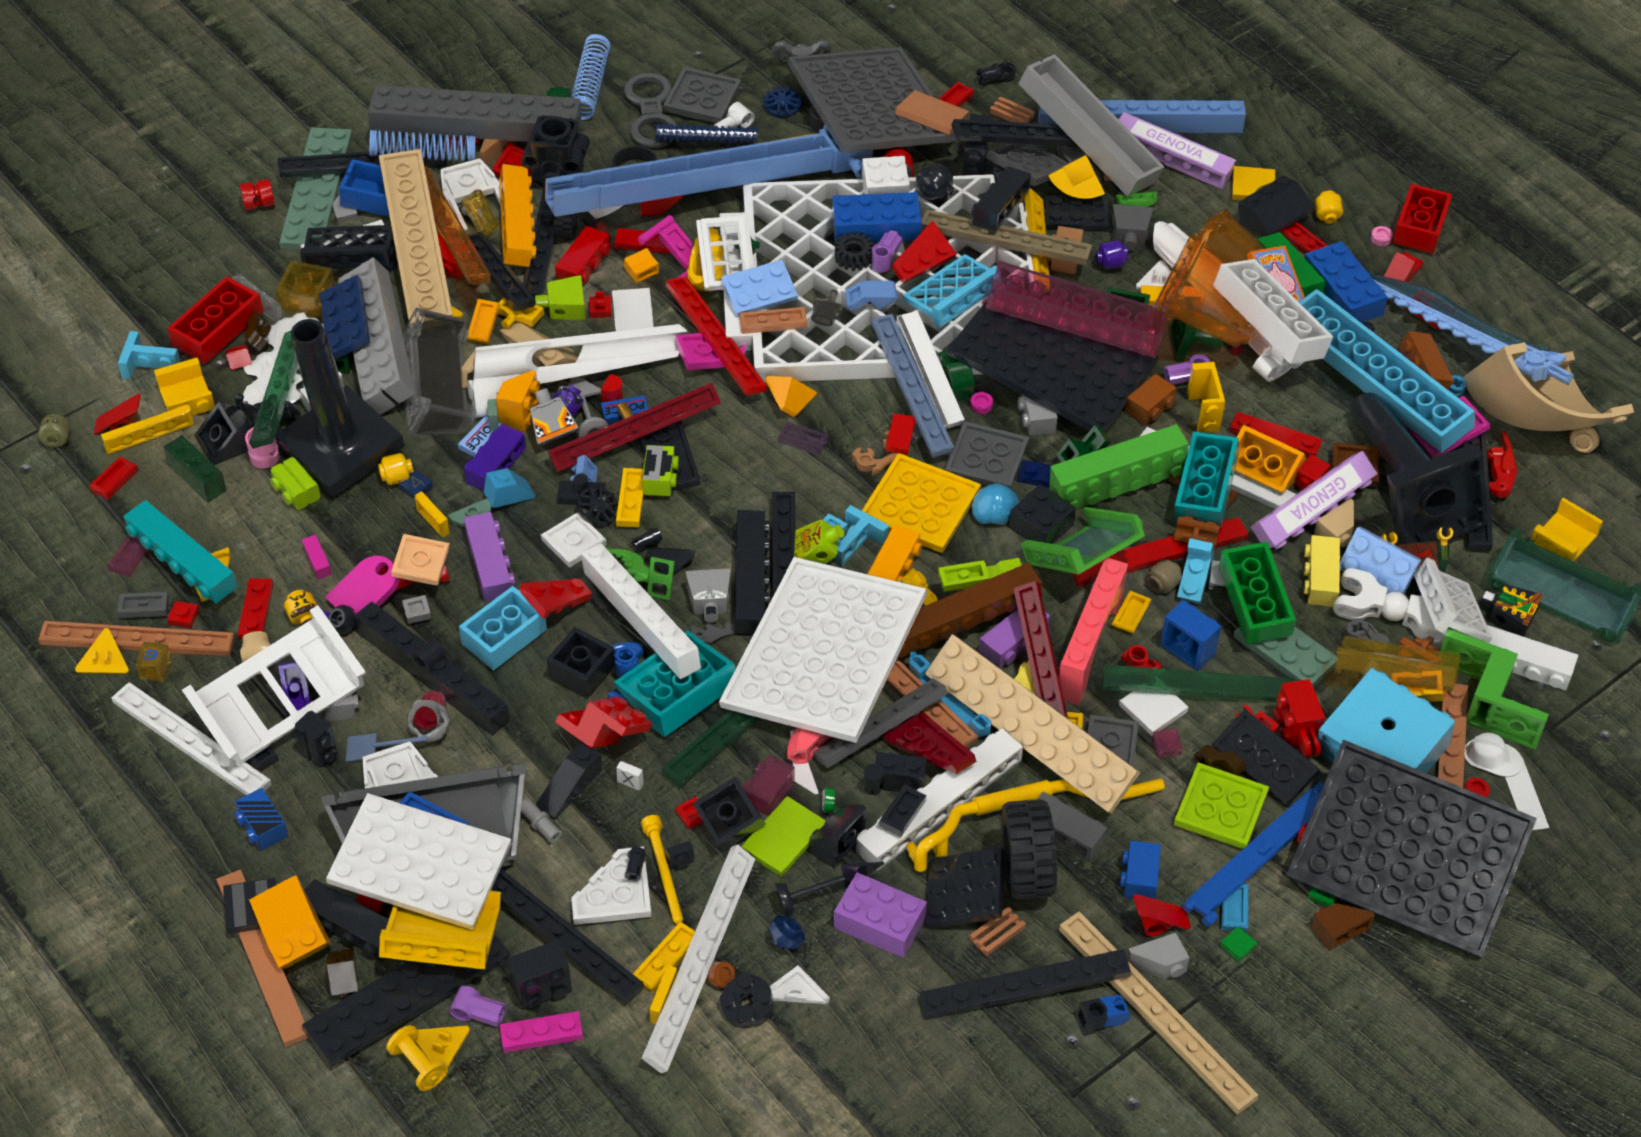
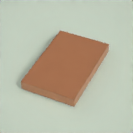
(930, 112)

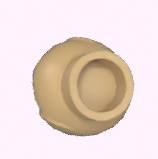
(1584, 439)

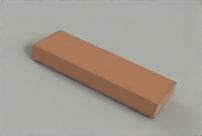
(773, 320)

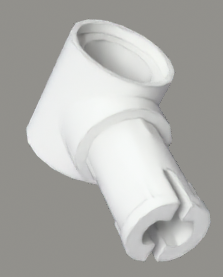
(737, 116)

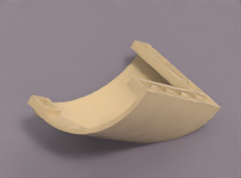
(1535, 405)

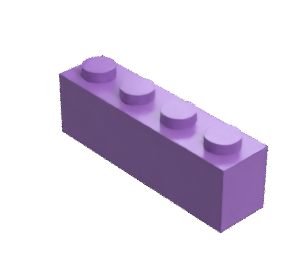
(488, 555)

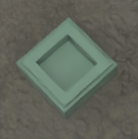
(493, 414)

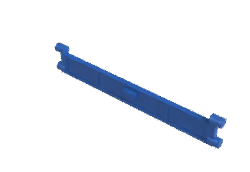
(1252, 857)

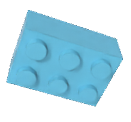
(502, 628)

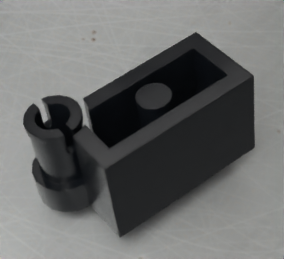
(894, 772)

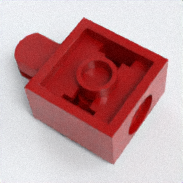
(1300, 716)

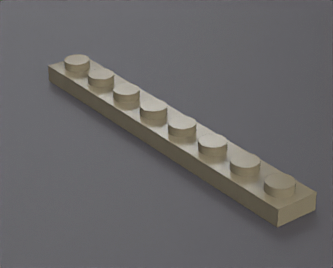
(1010, 238)

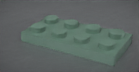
(1294, 655)

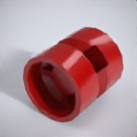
(257, 194)

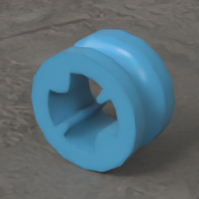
(1458, 386)

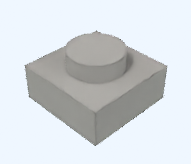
(416, 609)

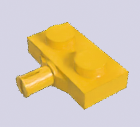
(528, 316)

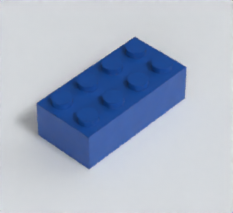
(877, 214)
(1348, 282)

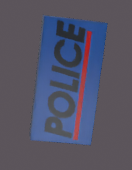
(611, 414)

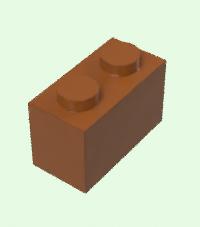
(1151, 400)

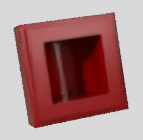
(612, 389)

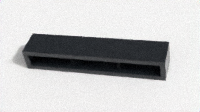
(750, 570)

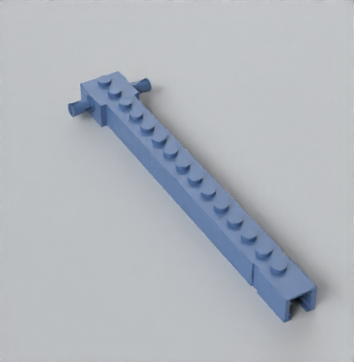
(699, 173)

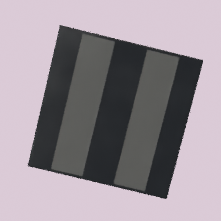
(238, 909)

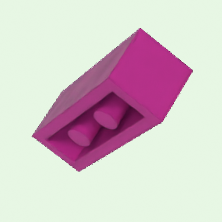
(316, 557)

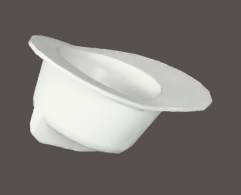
(1493, 755)

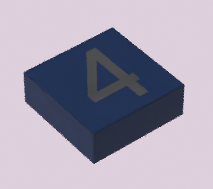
(416, 484)

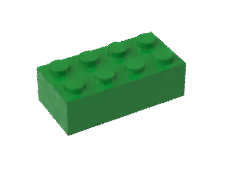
(1257, 592)

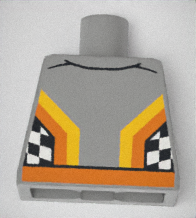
(551, 418)

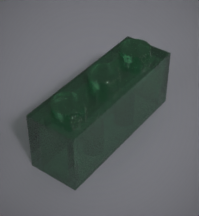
(195, 468)

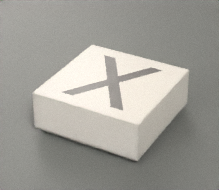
(629, 775)

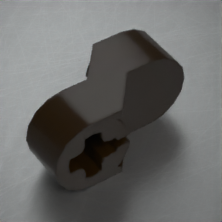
(257, 331)
(1222, 760)

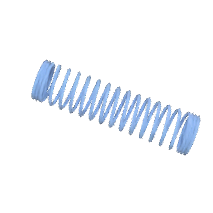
(604, 54)
(469, 141)

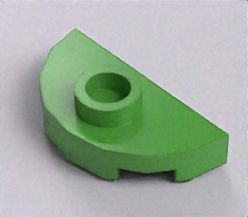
(1138, 199)

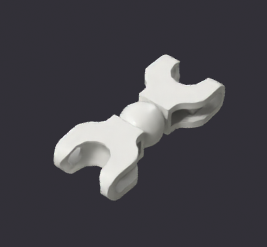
(1394, 606)

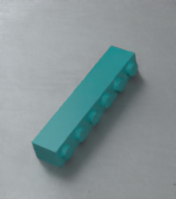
(180, 552)

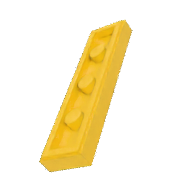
(147, 429)

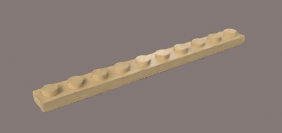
(1165, 1020)

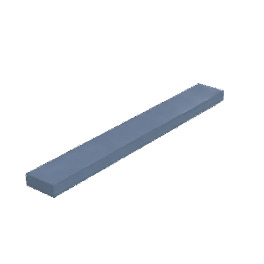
(912, 385)

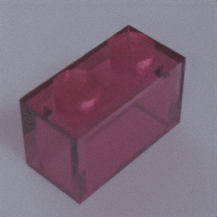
(770, 784)

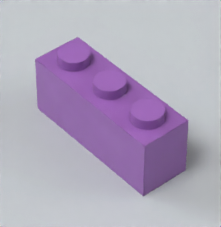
(1004, 641)

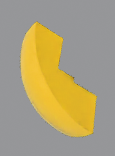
(1077, 179)

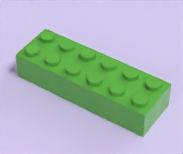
(1120, 467)

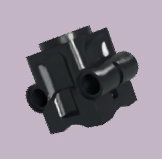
(555, 148)

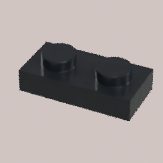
(902, 810)

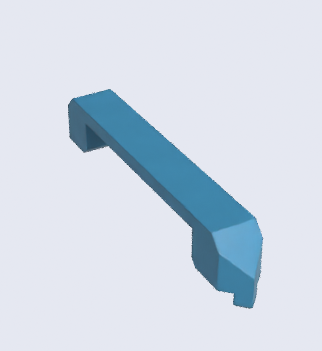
(979, 724)

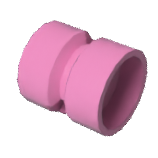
(263, 456)

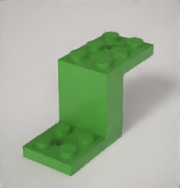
(1489, 708)

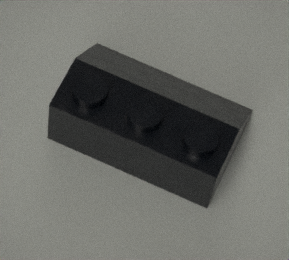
(1274, 206)

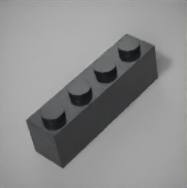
(1001, 199)
(347, 919)

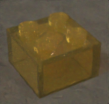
(301, 287)

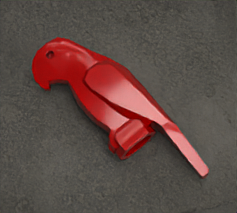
(1502, 468)

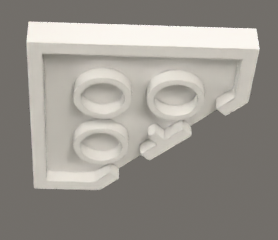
(611, 895)

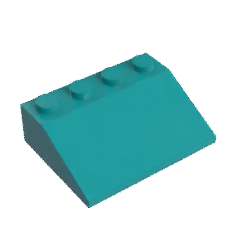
(672, 700)

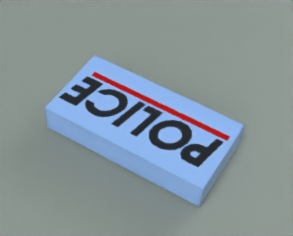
(476, 437)

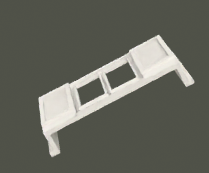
(321, 658)

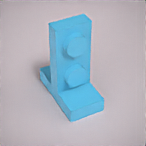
(144, 356)
(860, 528)
(1196, 571)

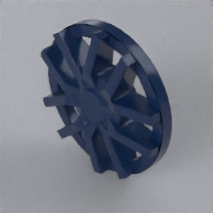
(782, 102)

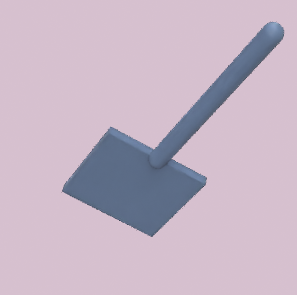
(366, 744)

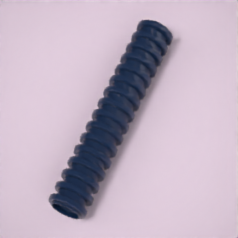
(706, 134)

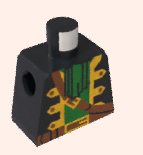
(1513, 608)

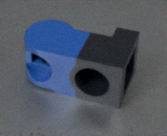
(1102, 1013)

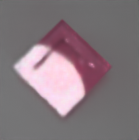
(1167, 743)

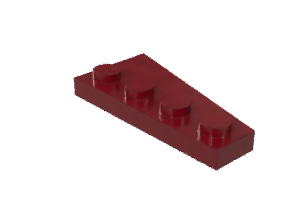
(927, 739)

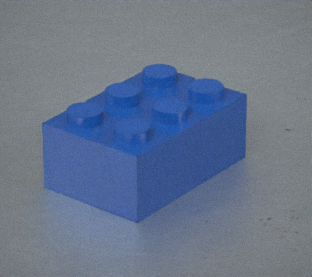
(364, 188)

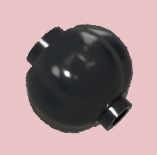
(935, 183)

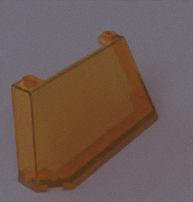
(1190, 289)

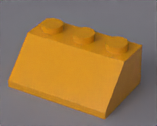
(1267, 460)

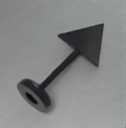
(848, 874)

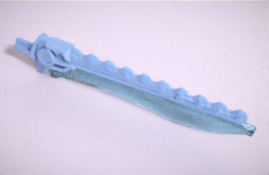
(1536, 363)

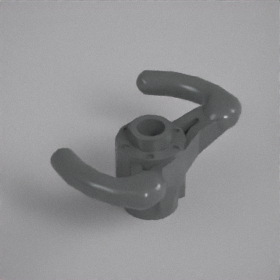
(800, 50)

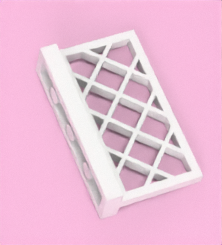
(1450, 602)

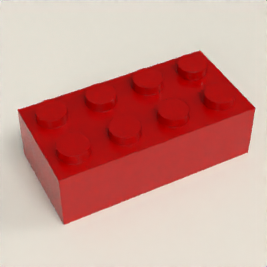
(214, 320)

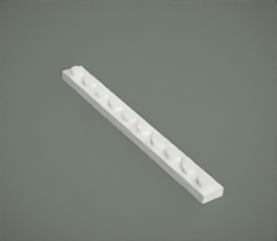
(698, 959)

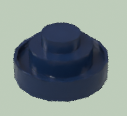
(786, 932)

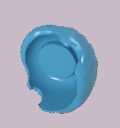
(994, 504)

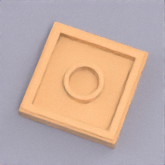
(420, 559)

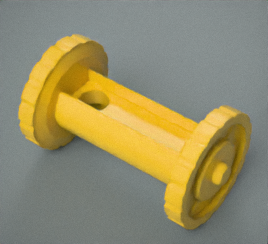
(404, 1042)

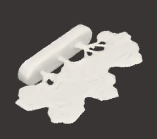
(264, 363)

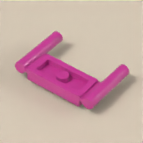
(673, 239)

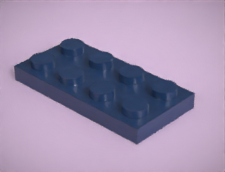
(345, 316)

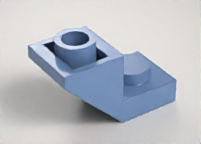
(877, 292)

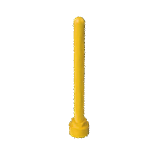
(652, 827)

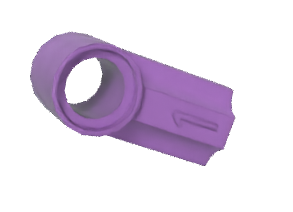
(885, 251)
(1181, 372)
(471, 1005)

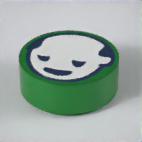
(828, 800)

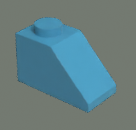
(506, 488)

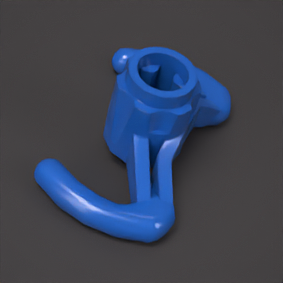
(625, 659)

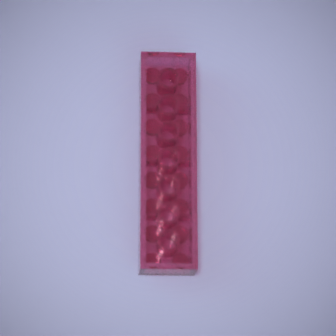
(1076, 309)

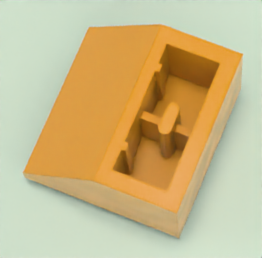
(516, 399)

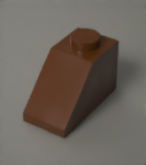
(1340, 924)

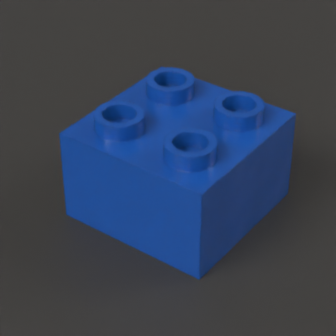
(1190, 635)

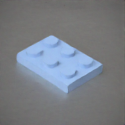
(759, 288)
(1382, 559)

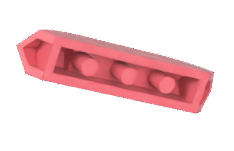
(803, 744)

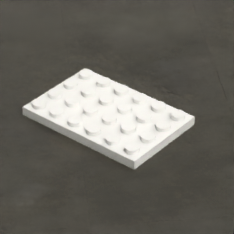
(419, 861)

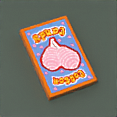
(1279, 266)

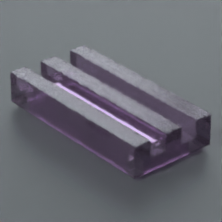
(802, 441)

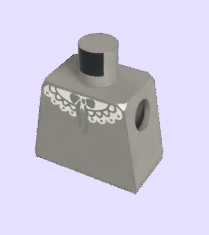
(709, 592)

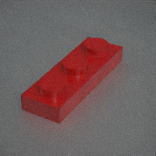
(255, 606)

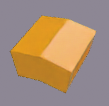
(641, 265)

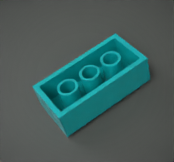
(1207, 477)

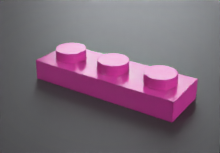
(541, 1031)

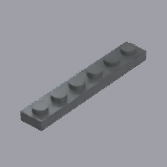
(883, 721)

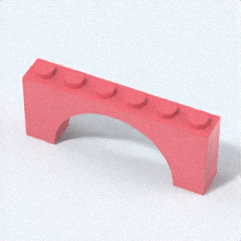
(1102, 602)

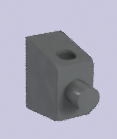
(1131, 224)

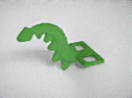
(642, 573)

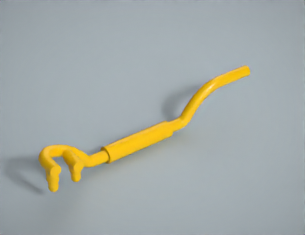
(994, 802)

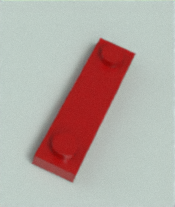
(1295, 439)

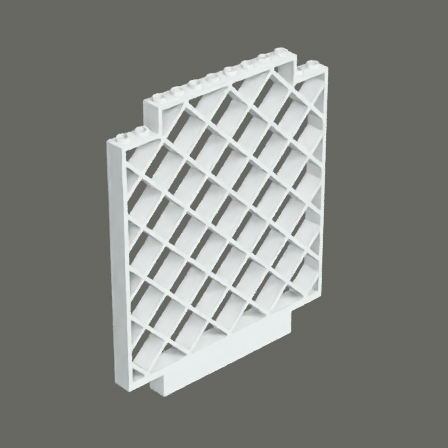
(807, 199)

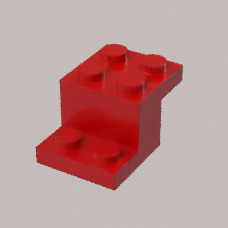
(604, 722)

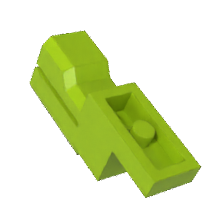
(969, 574)

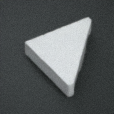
(798, 987)

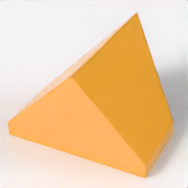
(790, 393)

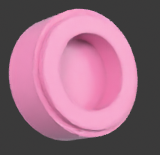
(1381, 236)

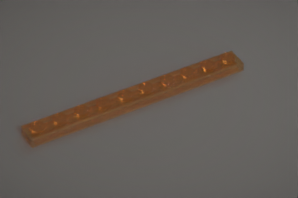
(455, 235)

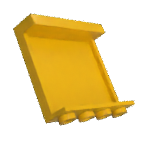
(431, 940)

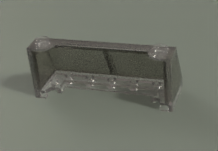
(435, 363)

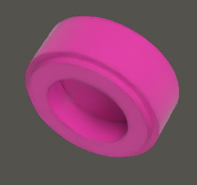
(981, 402)

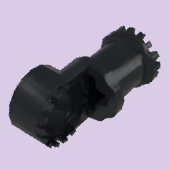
(995, 71)

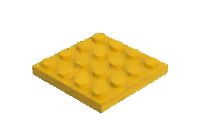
(922, 500)

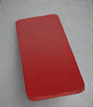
(119, 416)
(1159, 915)

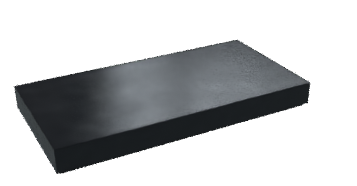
(675, 436)
(1267, 757)

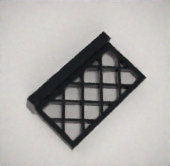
(347, 255)

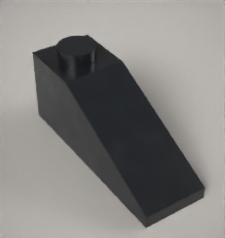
(570, 780)

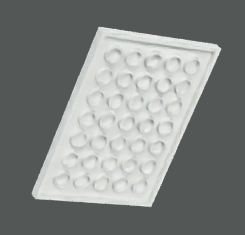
(824, 649)

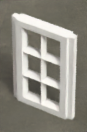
(706, 251)

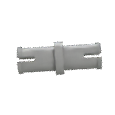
(540, 820)

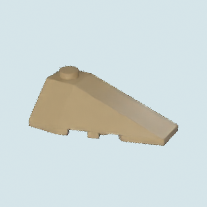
(520, 332)

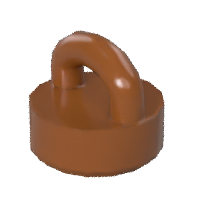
(720, 974)

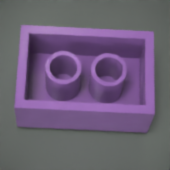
(880, 915)

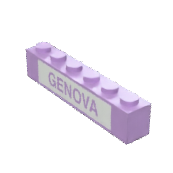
(1181, 153)
(1314, 500)

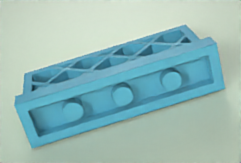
(960, 298)

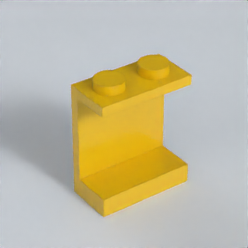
(184, 385)
(1206, 385)
(1568, 531)

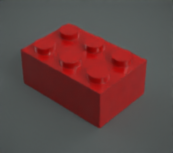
(1422, 218)

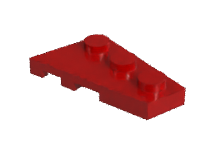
(923, 254)
(555, 595)

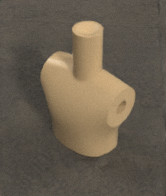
(253, 644)

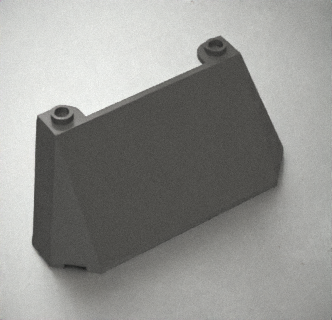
(483, 797)

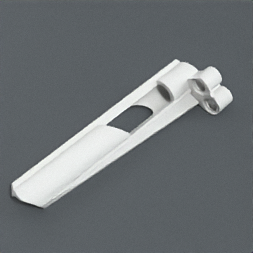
(1168, 243)
(598, 354)

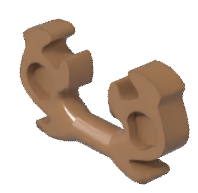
(867, 461)

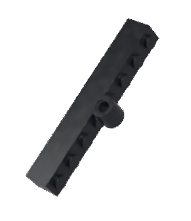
(429, 665)

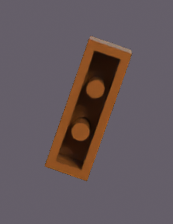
(1424, 353)

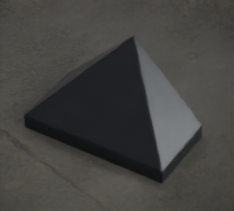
(679, 556)

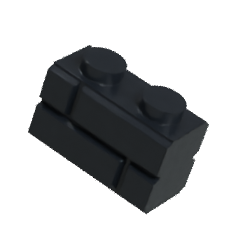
(316, 739)

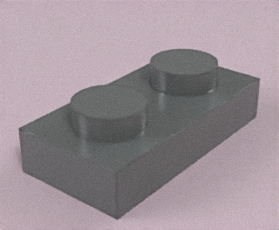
(143, 604)

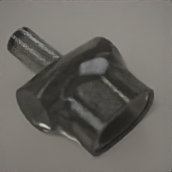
(826, 310)

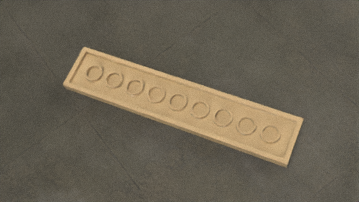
(415, 232)
(1033, 724)

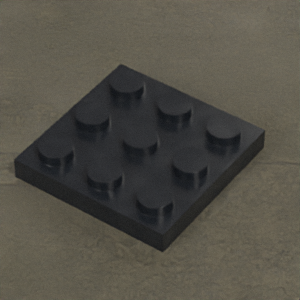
(965, 888)

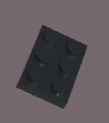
(1077, 213)

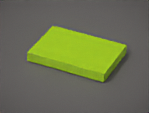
(783, 836)

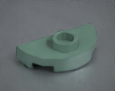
(457, 518)

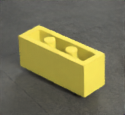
(1322, 570)

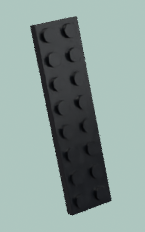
(390, 1003)

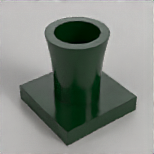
(1184, 335)

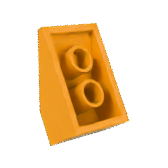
(289, 922)

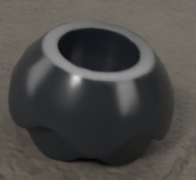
(345, 613)

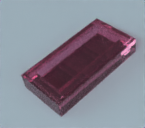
(127, 557)

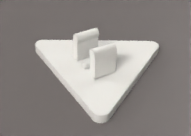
(1156, 276)

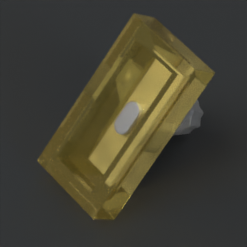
(480, 212)

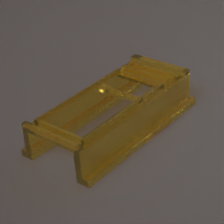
(1399, 662)

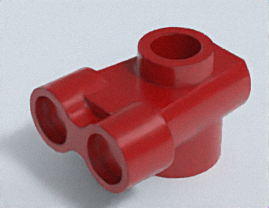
(1138, 657)

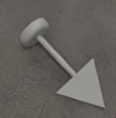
(591, 423)

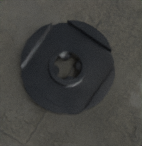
(742, 987)

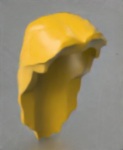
(694, 270)

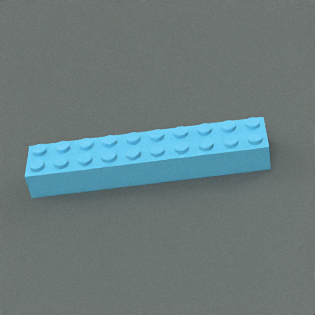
(1397, 381)

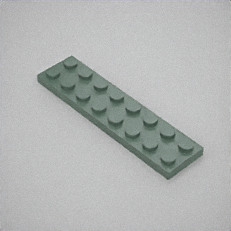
(314, 194)

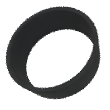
(631, 153)

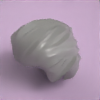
(442, 723)

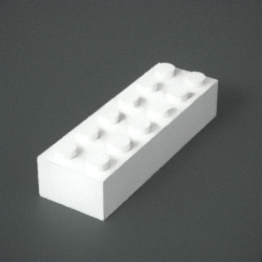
(1272, 311)

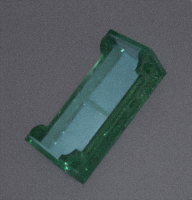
(1567, 587)

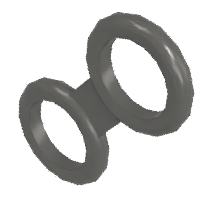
(650, 108)

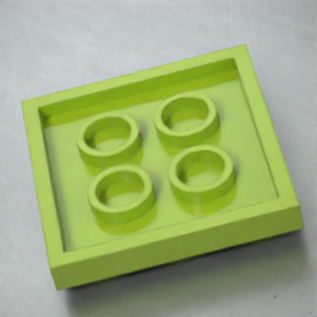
(1221, 806)

